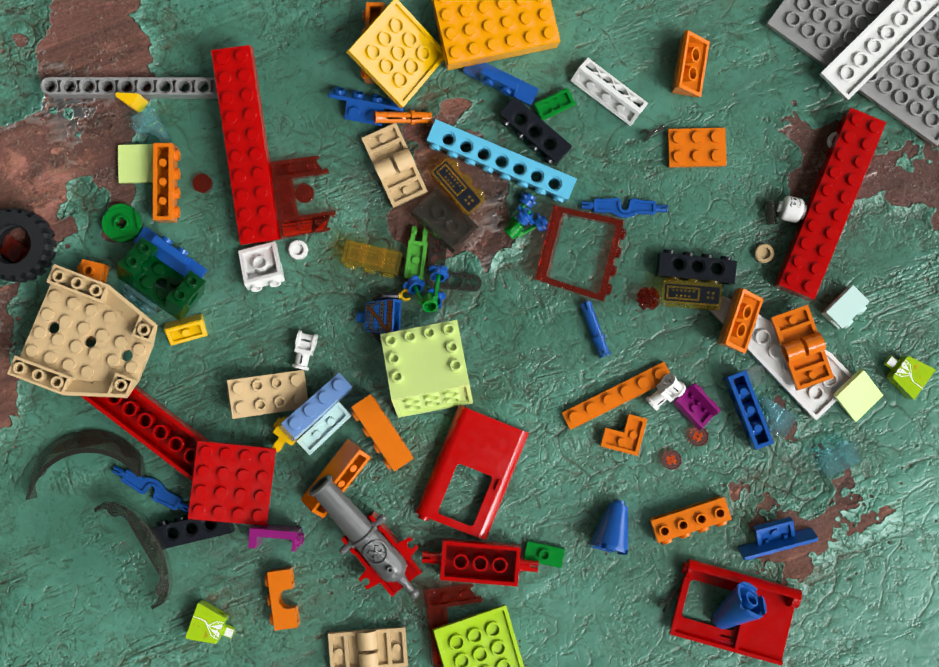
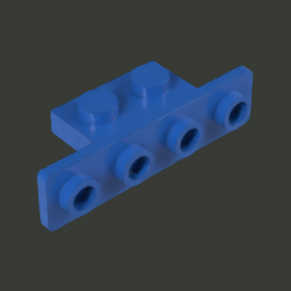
(502, 82)
(362, 106)
(170, 255)
(776, 537)

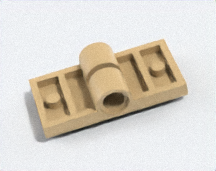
(394, 165)
(266, 394)
(369, 648)

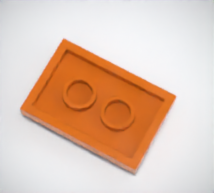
(696, 147)

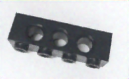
(516, 108)
(726, 266)
(185, 535)

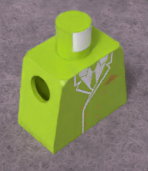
(908, 375)
(209, 624)

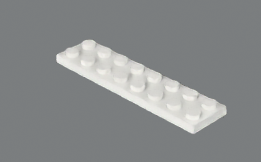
(877, 44)

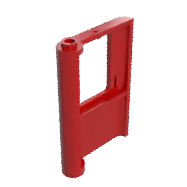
(480, 445)

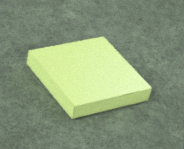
(135, 163)
(858, 395)

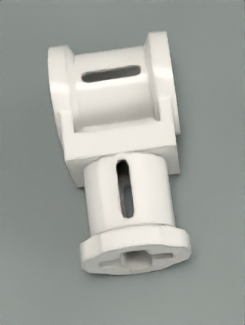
(304, 349)
(666, 391)

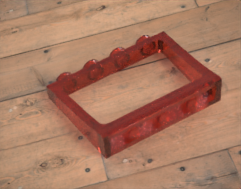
(550, 245)

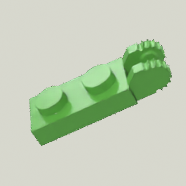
(416, 255)

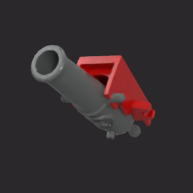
(370, 540)

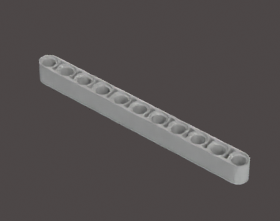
(138, 85)

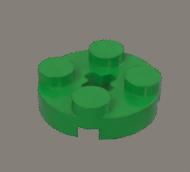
(113, 216)

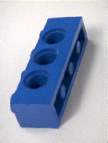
(748, 410)

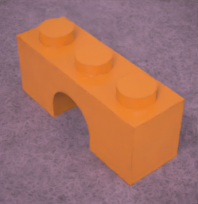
(282, 615)

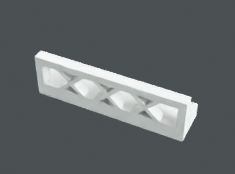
(607, 93)

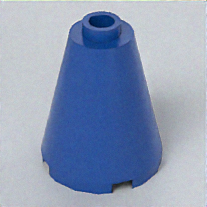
(613, 529)
(740, 607)

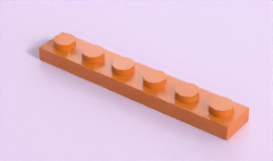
(615, 396)

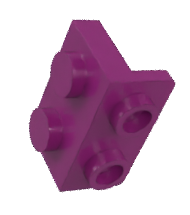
(696, 406)

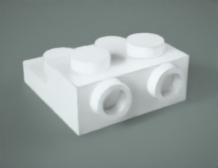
(261, 266)

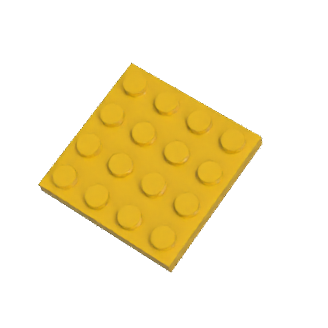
(397, 53)

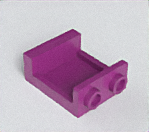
(257, 533)

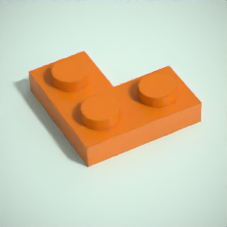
(628, 440)

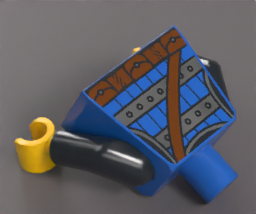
(382, 313)

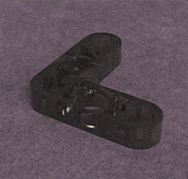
(448, 287)

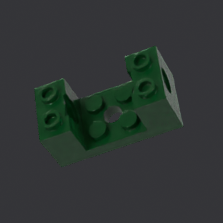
(143, 270)

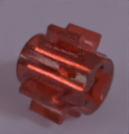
(648, 298)

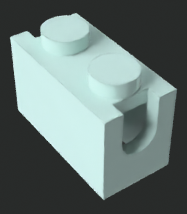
(845, 307)

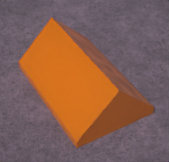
(690, 65)
(740, 320)

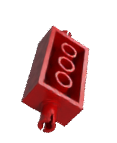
(480, 562)

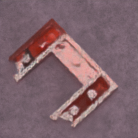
(283, 175)
(436, 603)

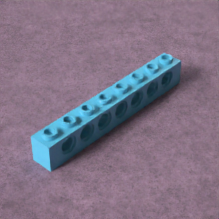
(441, 130)

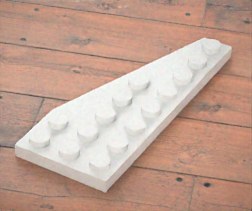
(767, 351)

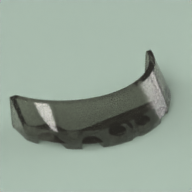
(86, 442)
(150, 542)

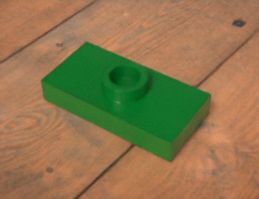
(554, 104)
(544, 553)

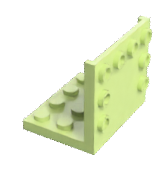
(426, 368)

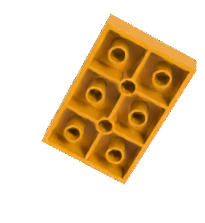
(493, 29)

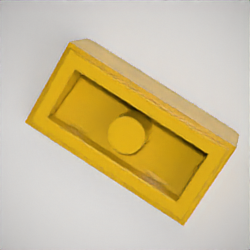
(133, 100)
(186, 329)

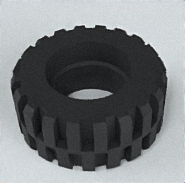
(40, 250)

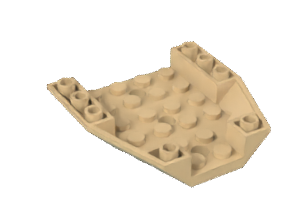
(83, 311)

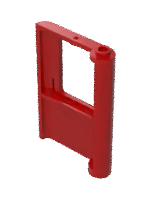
(758, 639)

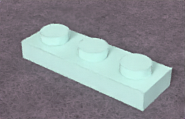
(324, 428)

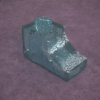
(149, 124)
(778, 418)

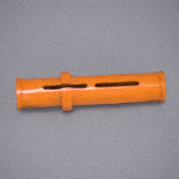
(413, 117)

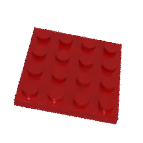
(232, 483)

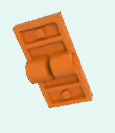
(802, 347)

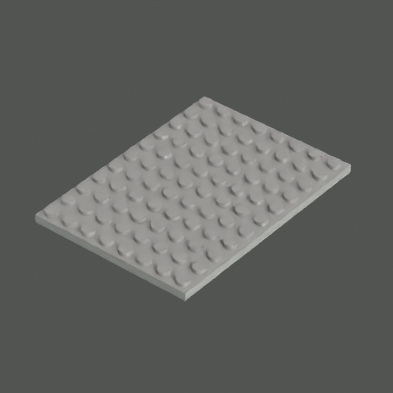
(902, 87)

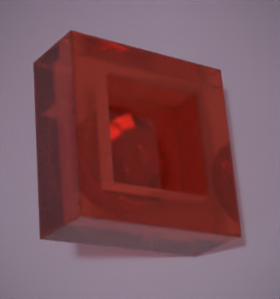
(13, 249)

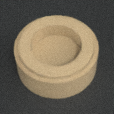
(763, 253)

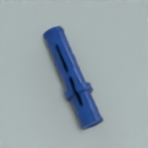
(595, 330)

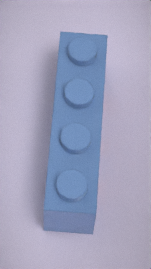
(315, 407)

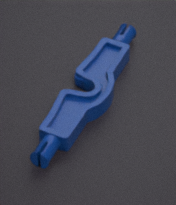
(635, 207)
(161, 493)

